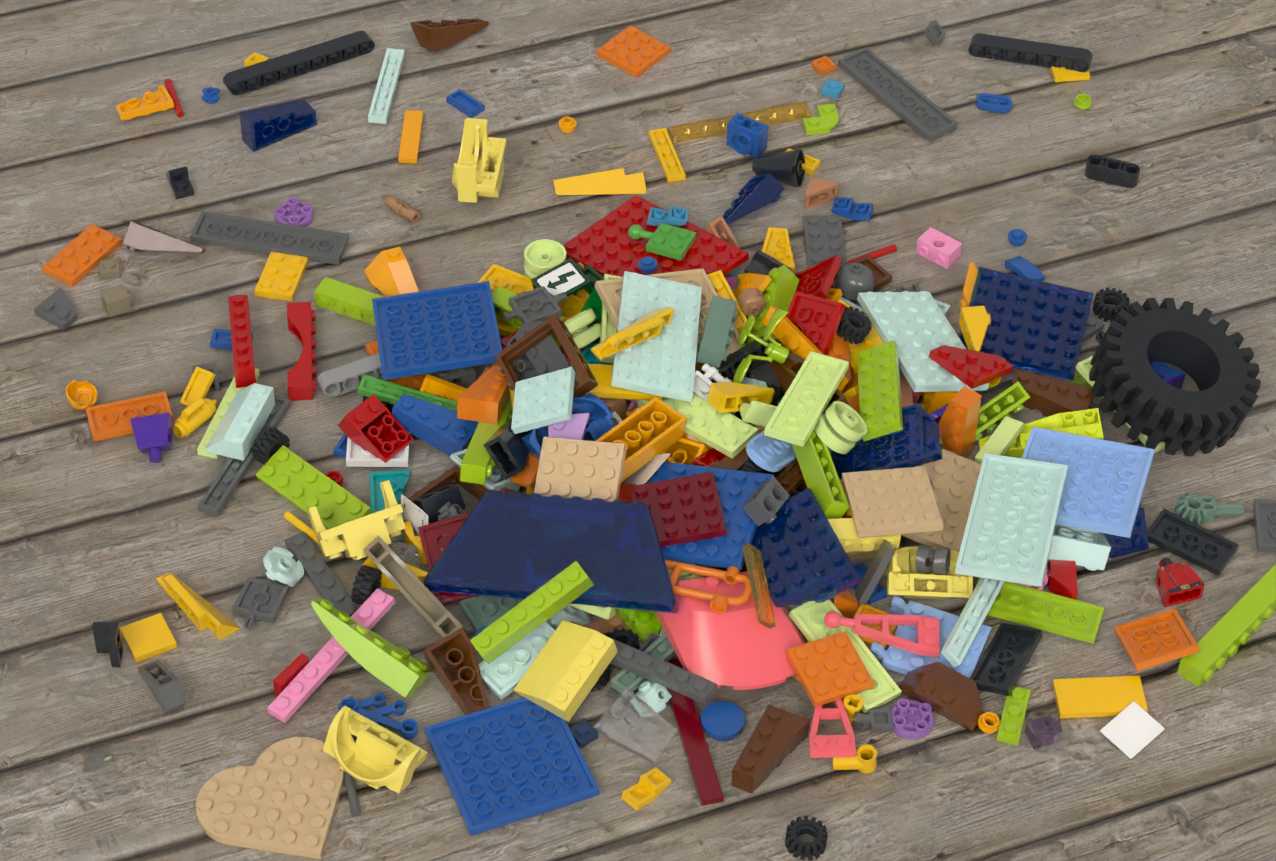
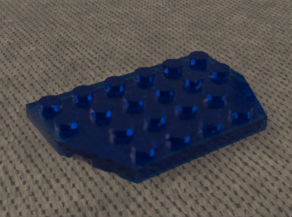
(911, 447)
(803, 554)

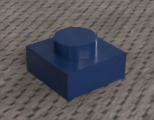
(583, 733)

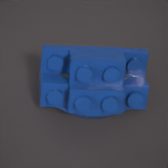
(595, 429)

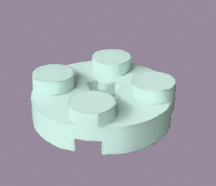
(282, 566)

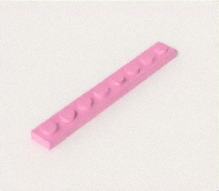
(326, 660)

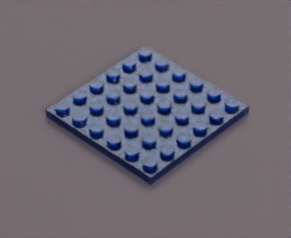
(1032, 321)

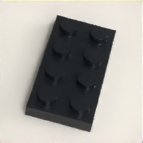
(1191, 542)
(1006, 658)

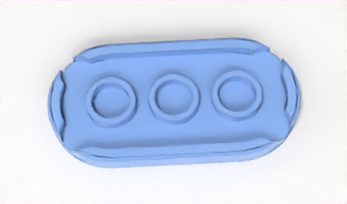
(770, 452)

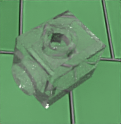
(406, 553)

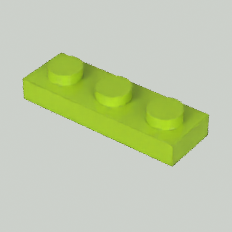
(1013, 716)

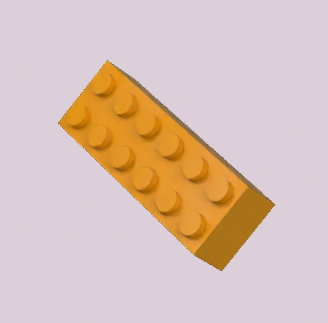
(646, 434)

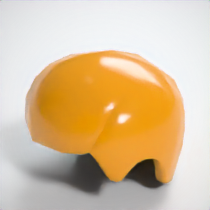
(81, 394)

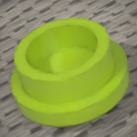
(1083, 101)

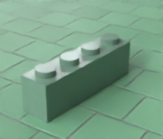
(716, 331)

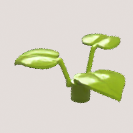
(773, 351)

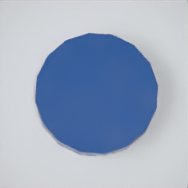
(723, 720)

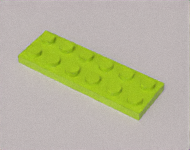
(880, 390)
(309, 487)
(1047, 612)

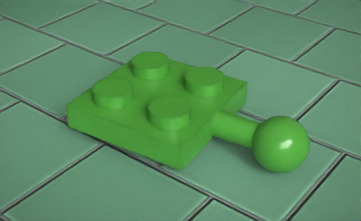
(666, 240)

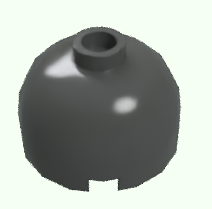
(854, 279)

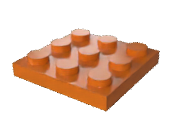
(633, 51)
(1156, 639)
(829, 669)

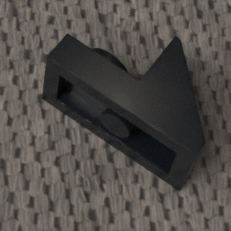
(180, 182)

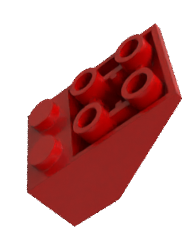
(375, 429)

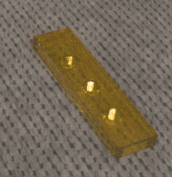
(759, 586)

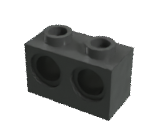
(766, 501)

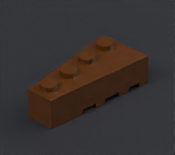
(1053, 395)
(769, 744)

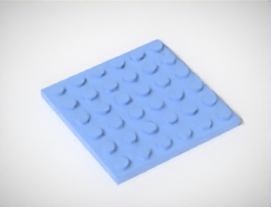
(1101, 480)

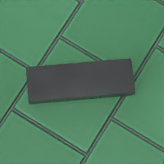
(874, 572)

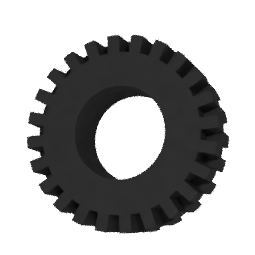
(1154, 406)

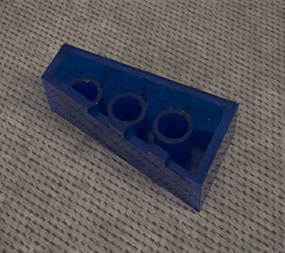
(276, 122)

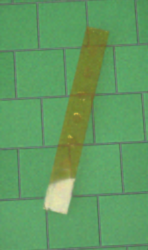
(719, 125)

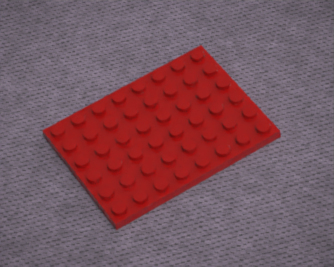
(612, 251)

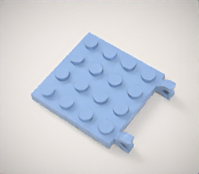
(904, 661)

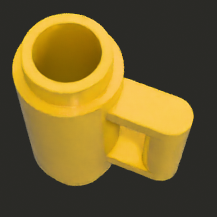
(194, 416)

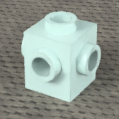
(654, 695)

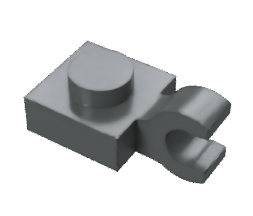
(877, 719)

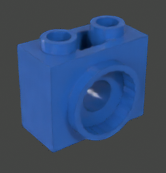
(747, 135)

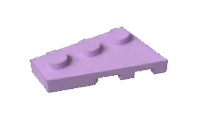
(570, 429)

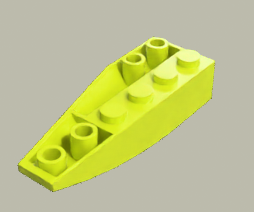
(1079, 422)

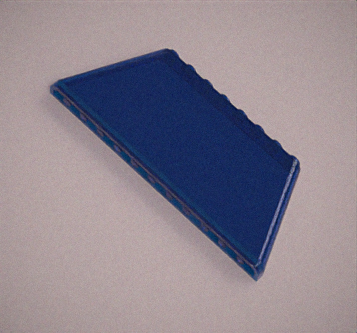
(523, 541)

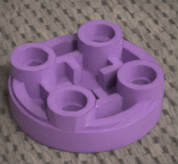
(294, 213)
(912, 719)

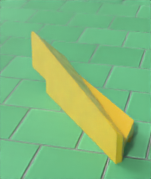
(601, 183)
(635, 333)
(196, 607)

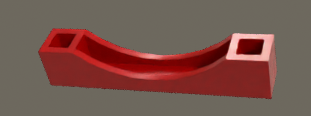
(241, 341)
(300, 377)

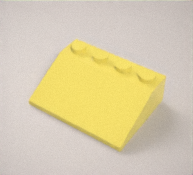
(863, 546)
(567, 669)

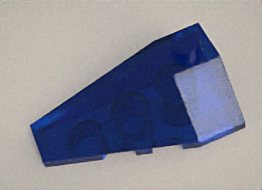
(753, 196)

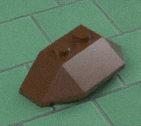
(947, 693)

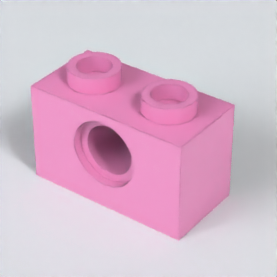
(938, 248)

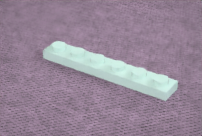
(386, 86)
(970, 620)

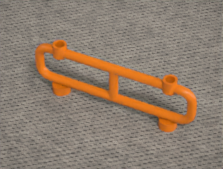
(719, 602)

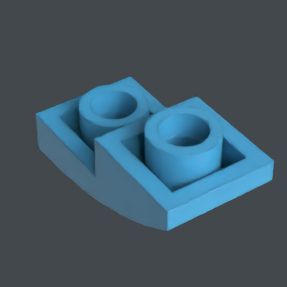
(675, 217)

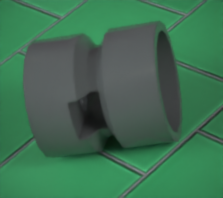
(940, 560)

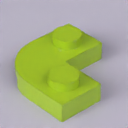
(826, 120)

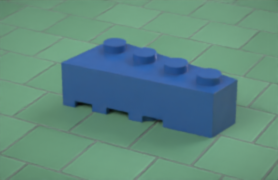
(434, 424)

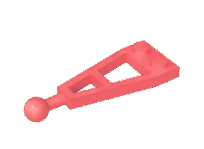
(926, 630)
(831, 745)

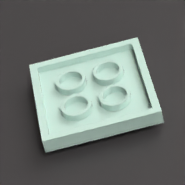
(543, 400)

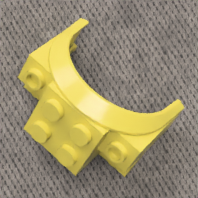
(479, 163)
(360, 531)

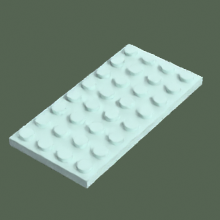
(917, 328)
(666, 362)
(1012, 520)

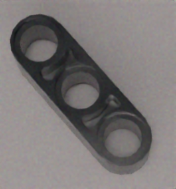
(1112, 171)

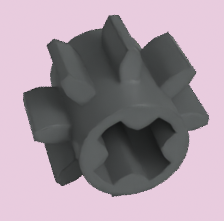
(449, 511)

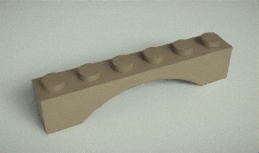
(412, 587)

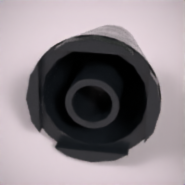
(784, 166)

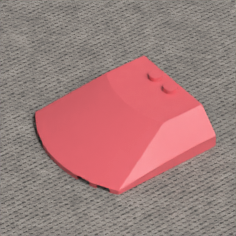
(730, 645)

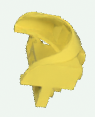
(906, 582)
(378, 754)

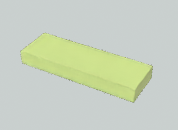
(1001, 438)

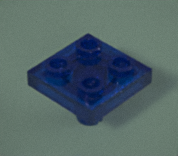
(1137, 542)

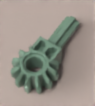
(1203, 508)

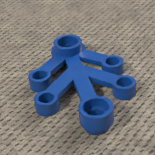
(407, 727)

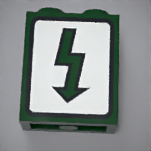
(565, 277)

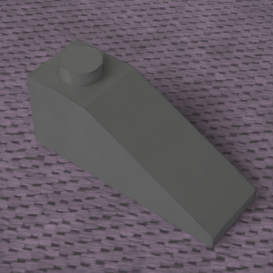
(163, 685)

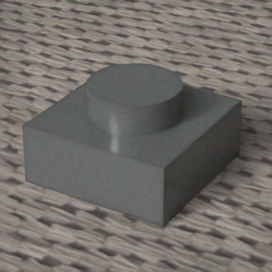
(934, 32)

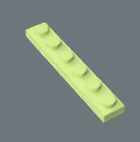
(223, 407)

